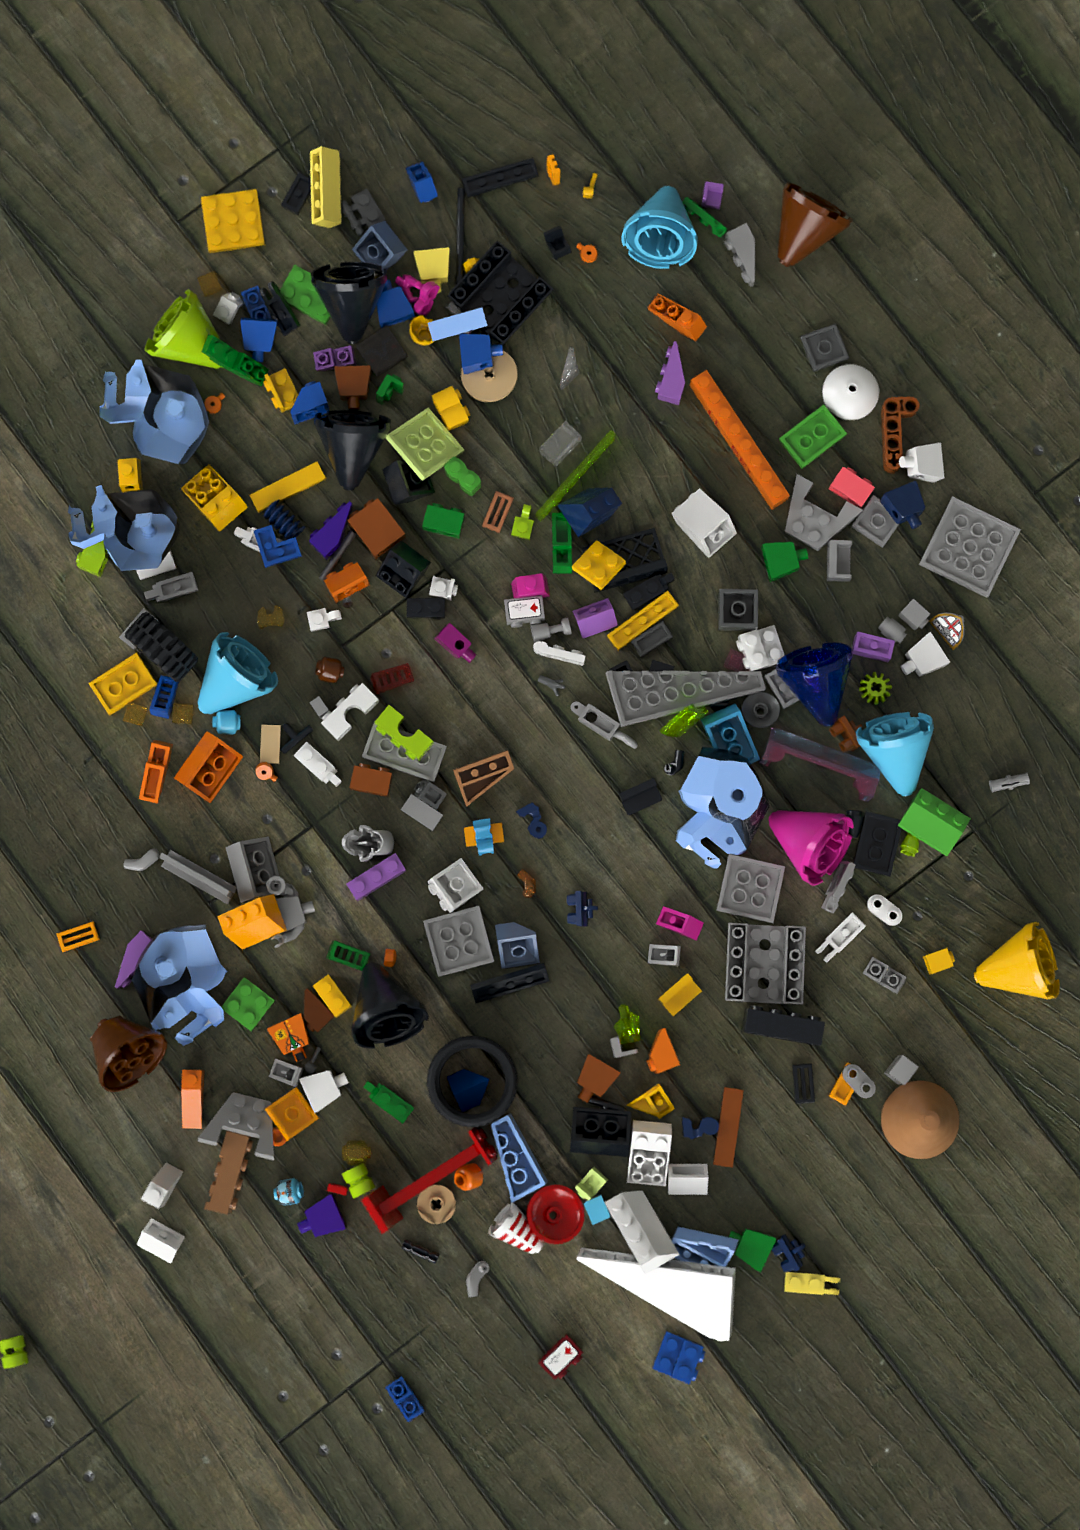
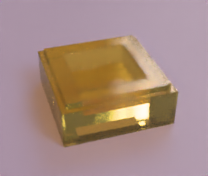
(135, 714)

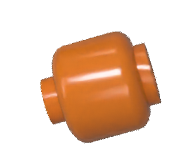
(468, 1177)

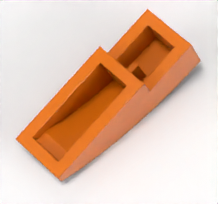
(155, 771)

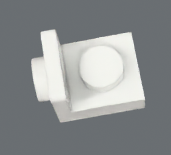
(443, 588)

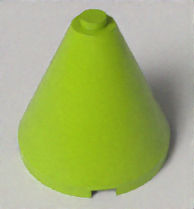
(183, 333)

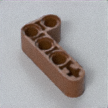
(895, 435)

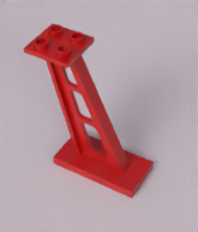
(384, 1208)

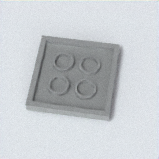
(750, 888)
(458, 941)

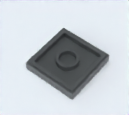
(824, 347)

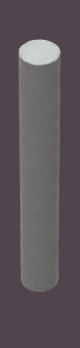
(338, 554)

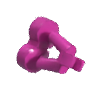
(427, 293)

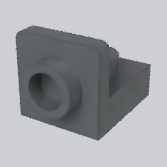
(429, 793)

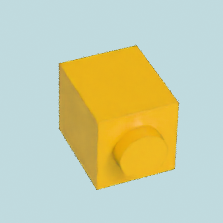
(939, 961)

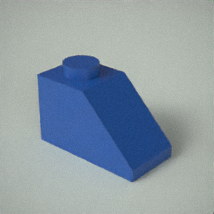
(421, 182)

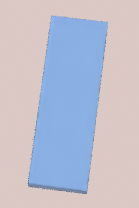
(457, 324)

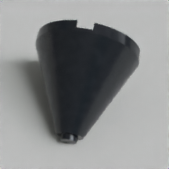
(350, 295)
(351, 442)
(385, 1010)

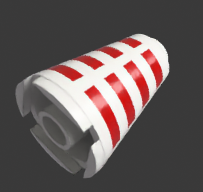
(514, 1229)

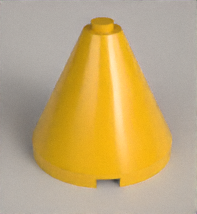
(1022, 965)

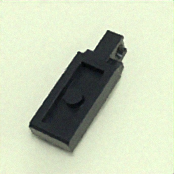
(648, 590)

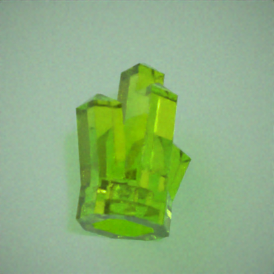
(627, 1026)

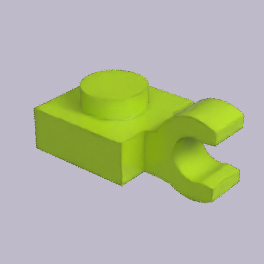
(522, 525)

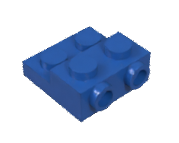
(678, 1357)

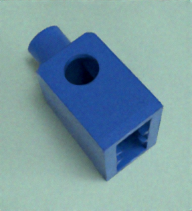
(393, 306)
(258, 336)
(477, 352)

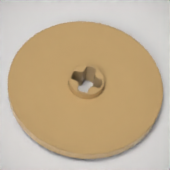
(494, 388)

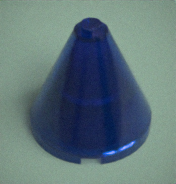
(818, 678)

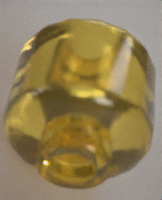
(355, 1152)

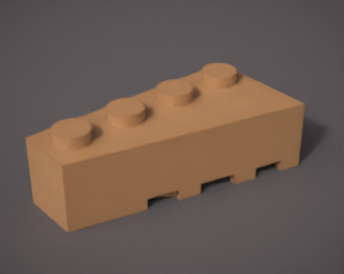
(229, 1173)

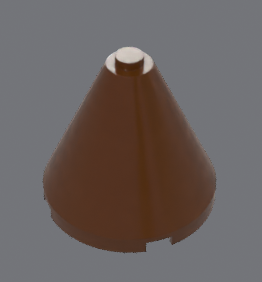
(806, 224)

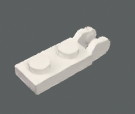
(559, 653)
(842, 935)

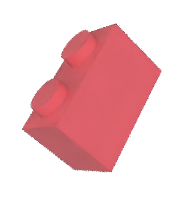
(852, 487)

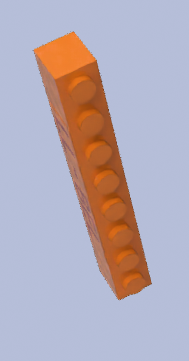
(739, 439)

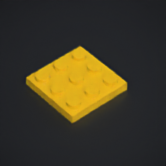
(232, 221)

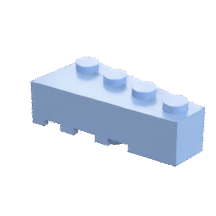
(518, 1162)

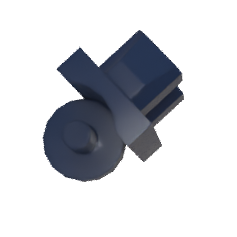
(584, 908)
(793, 1261)

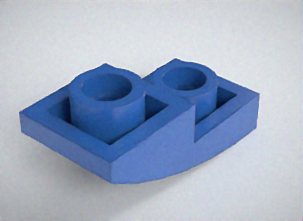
(255, 303)
(405, 1399)

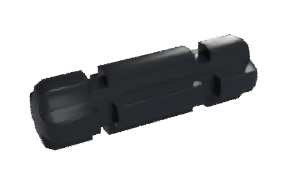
(420, 1251)

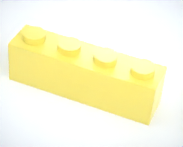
(325, 187)

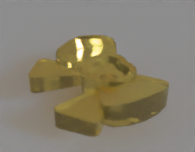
(271, 619)

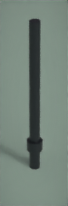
(460, 235)

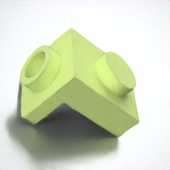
(591, 1184)

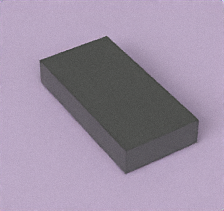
(651, 639)

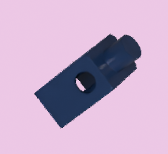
(904, 504)

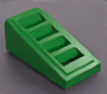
(330, 955)

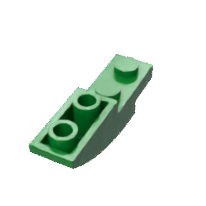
(234, 361)

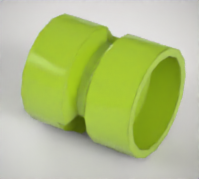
(358, 1180)
(16, 1358)

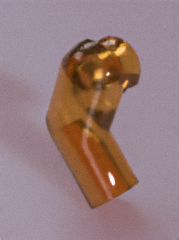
(529, 883)

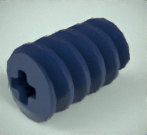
(282, 521)

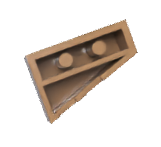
(482, 774)

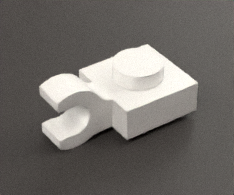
(320, 619)

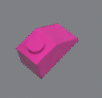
(680, 923)

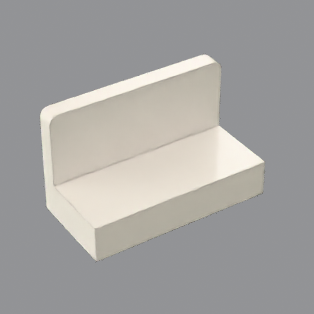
(160, 1240)

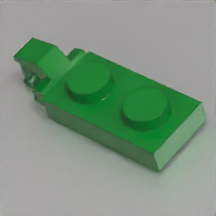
(705, 217)
(389, 1101)

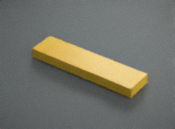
(288, 486)
(642, 620)

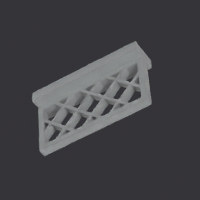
(198, 876)

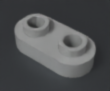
(858, 1081)

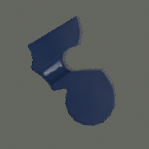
(536, 828)
(707, 1125)

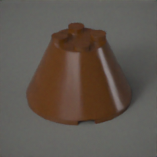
(125, 1052)

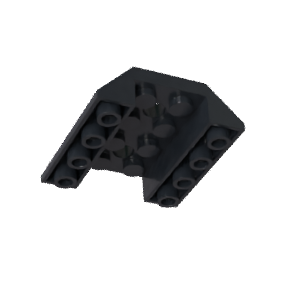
(488, 287)

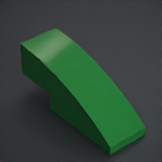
(561, 544)

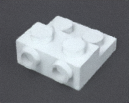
(760, 648)
(454, 885)

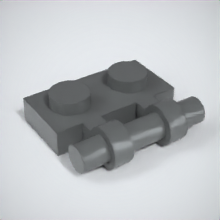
(367, 209)

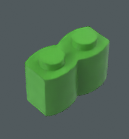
(458, 473)

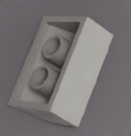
(252, 866)

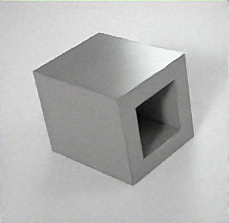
(914, 615)

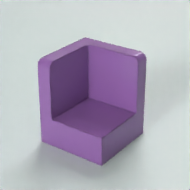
(712, 195)

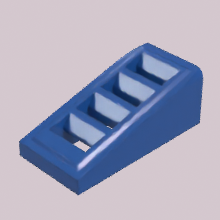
(160, 712)

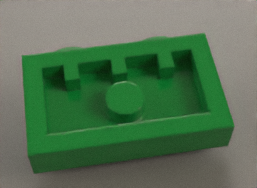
(388, 385)

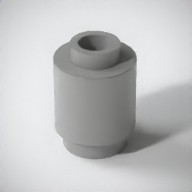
(892, 630)

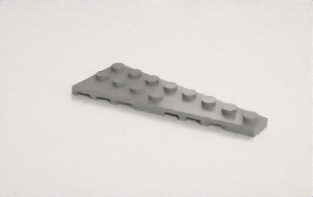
(656, 694)

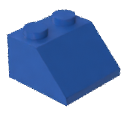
(309, 402)

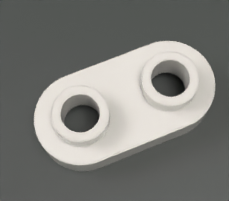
(884, 910)

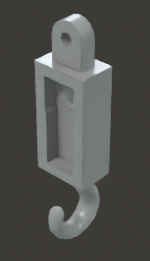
(603, 725)

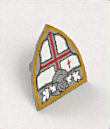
(949, 627)

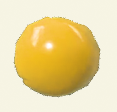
(420, 331)

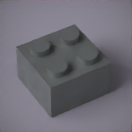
(737, 609)

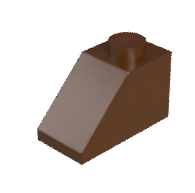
(315, 1012)

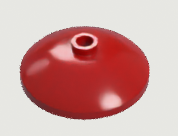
(568, 1214)

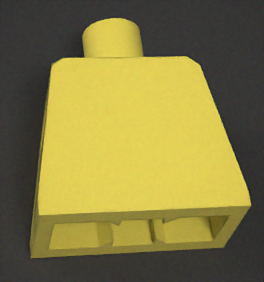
(433, 265)

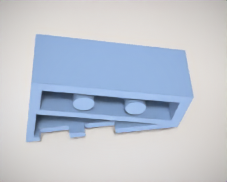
(703, 1247)

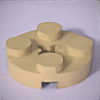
(425, 1205)

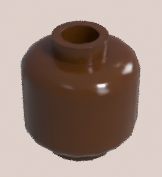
(329, 669)

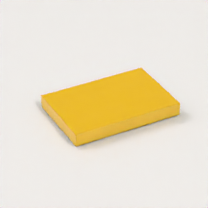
(123, 683)

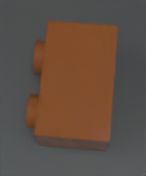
(371, 780)

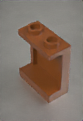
(376, 527)

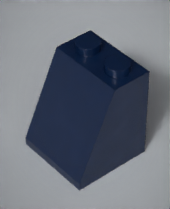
(590, 509)

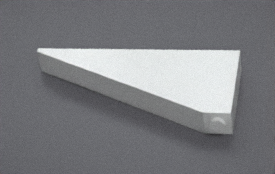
(686, 1290)

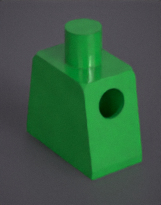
(782, 559)
(753, 1247)

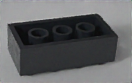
(784, 1027)

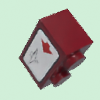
(561, 1357)

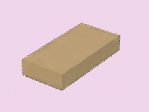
(270, 744)

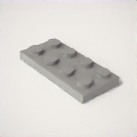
(382, 751)

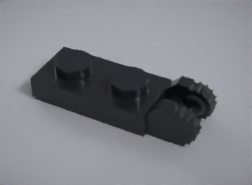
(279, 309)

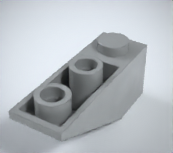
(742, 245)

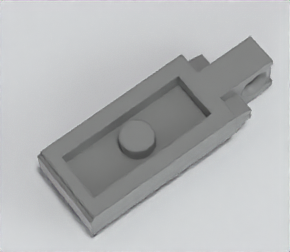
(172, 588)
(837, 886)

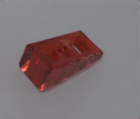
(376, 683)

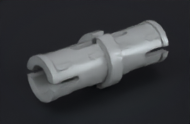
(1009, 782)

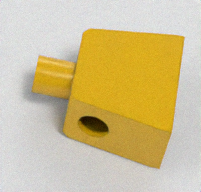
(130, 474)

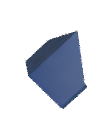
(467, 1088)

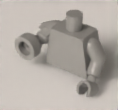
(290, 907)

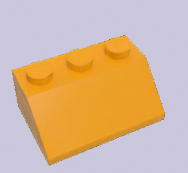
(253, 922)

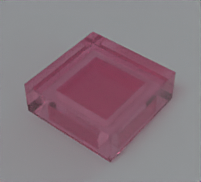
(734, 661)

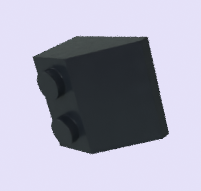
(405, 484)

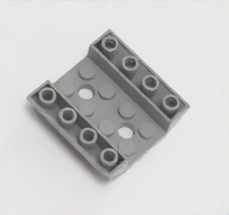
(779, 964)

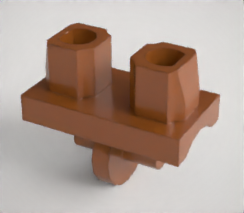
(848, 732)

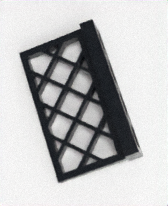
(638, 572)

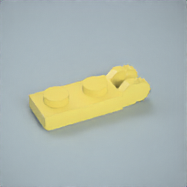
(809, 1283)

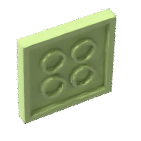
(424, 443)

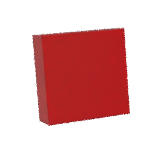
(336, 1188)

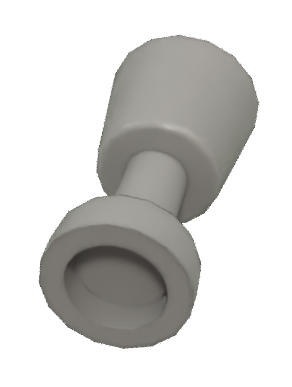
(543, 631)

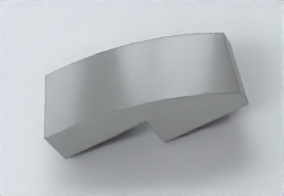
(884, 975)

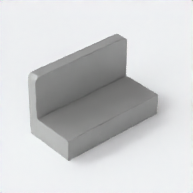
(616, 1048)

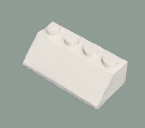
(641, 1229)

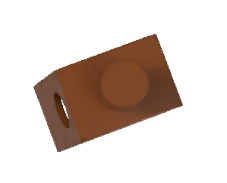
(353, 384)
(595, 1078)

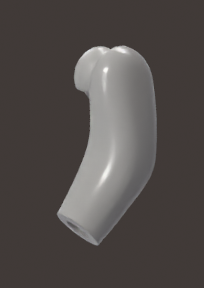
(142, 863)
(475, 1276)

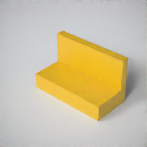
(680, 994)

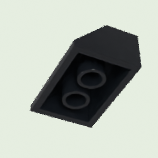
(600, 1131)

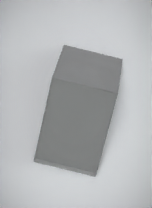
(664, 955)
(286, 1072)

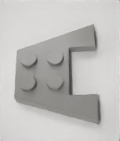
(812, 524)
(243, 1116)

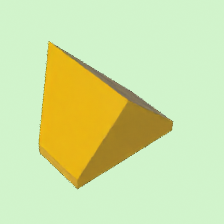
(653, 1102)

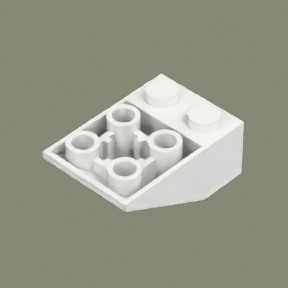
(649, 1153)

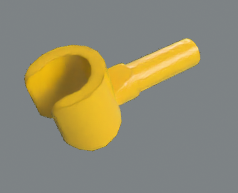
(588, 191)

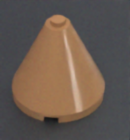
(920, 1119)

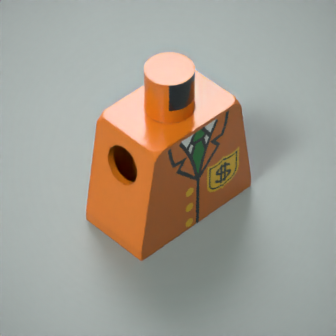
(291, 1036)

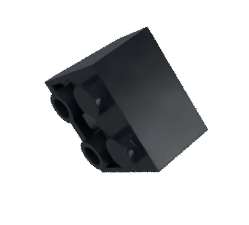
(403, 568)

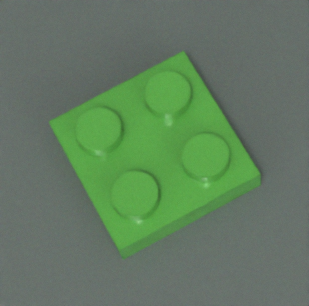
(247, 1004)

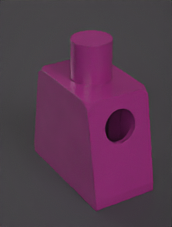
(449, 636)

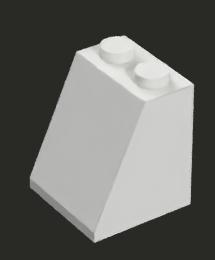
(704, 522)

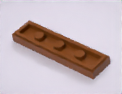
(728, 1127)

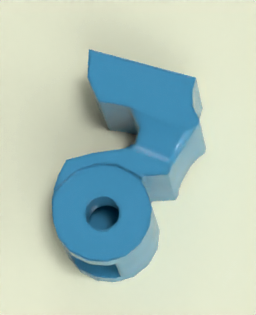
(483, 836)

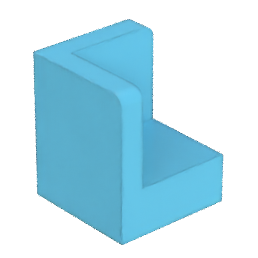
(596, 1209)

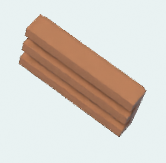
(492, 527)

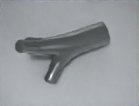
(553, 684)

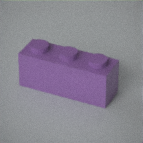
(376, 877)

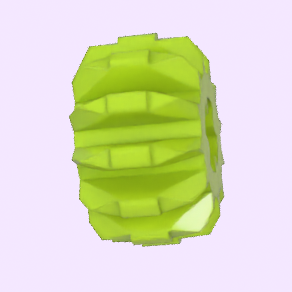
(867, 685)

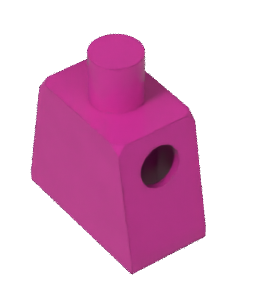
(530, 586)

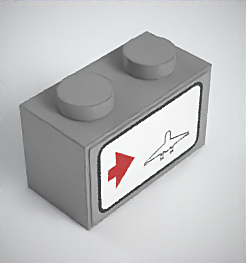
(524, 611)

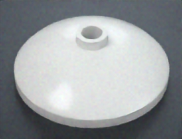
(850, 404)

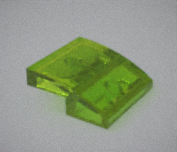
(683, 721)

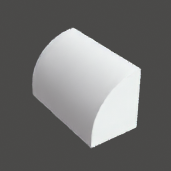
(687, 1179)

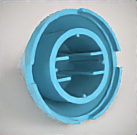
(661, 231)
(234, 674)
(898, 747)

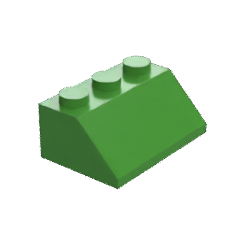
(934, 822)

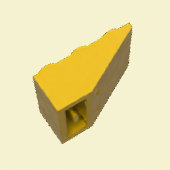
(214, 497)

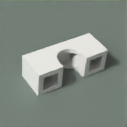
(359, 698)

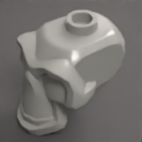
(368, 843)

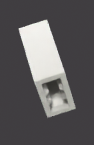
(162, 1185)

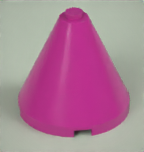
(812, 841)

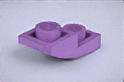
(329, 358)

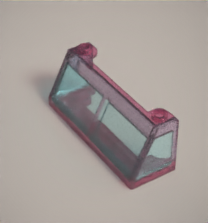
(864, 772)

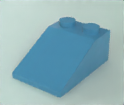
(729, 732)

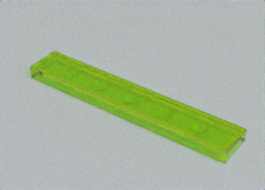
(575, 475)

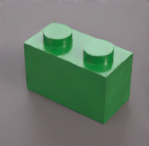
(443, 520)

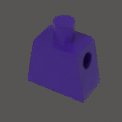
(323, 1218)

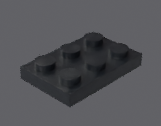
(877, 844)

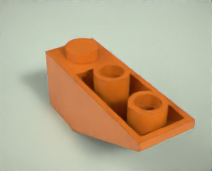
(678, 317)

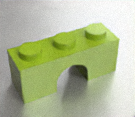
(415, 745)

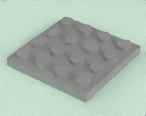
(969, 547)

